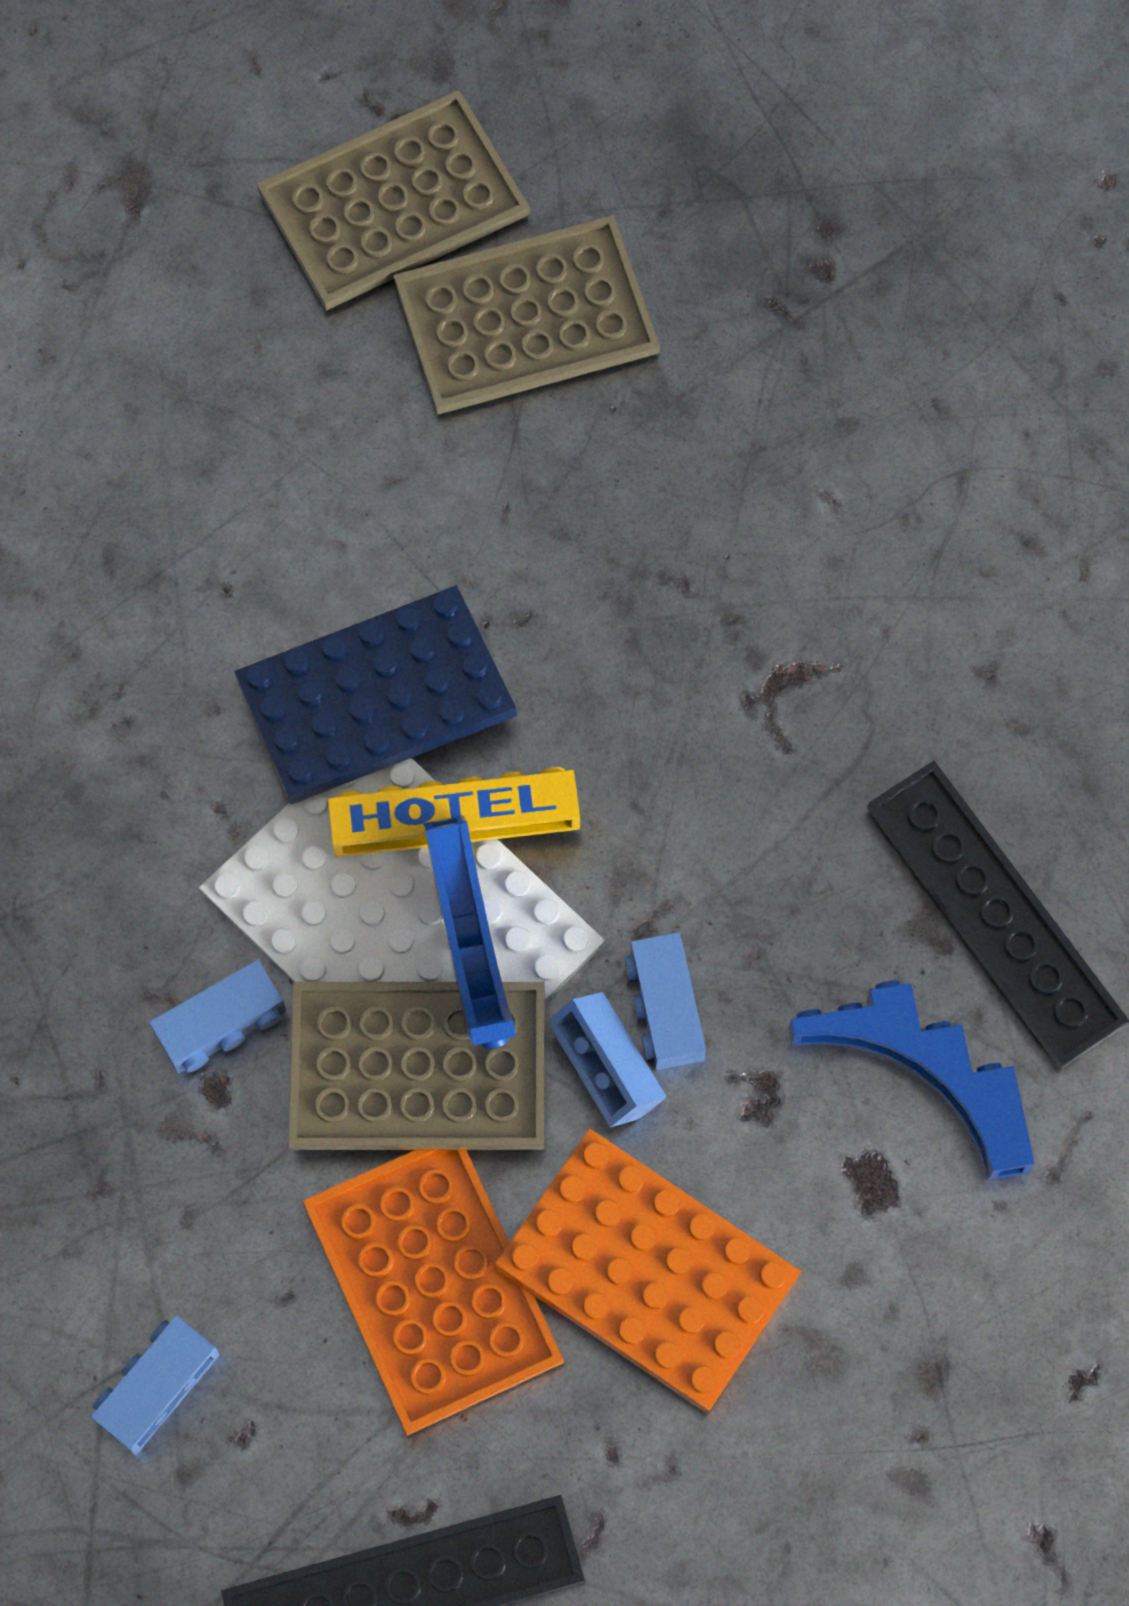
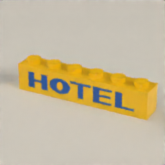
(493, 810)

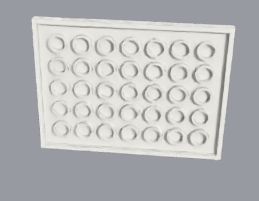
(381, 911)

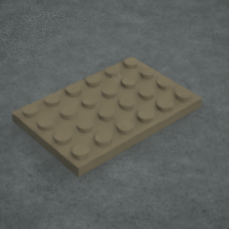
(393, 199)
(526, 314)
(400, 1074)

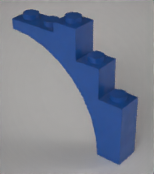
(468, 933)
(891, 1028)

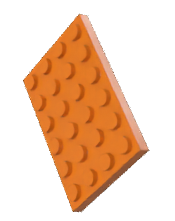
(647, 1270)
(420, 1278)

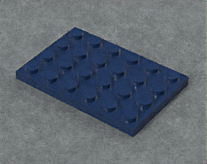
(375, 694)

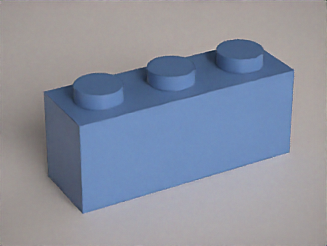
(665, 1001)
(218, 1017)
(606, 1059)
(154, 1384)

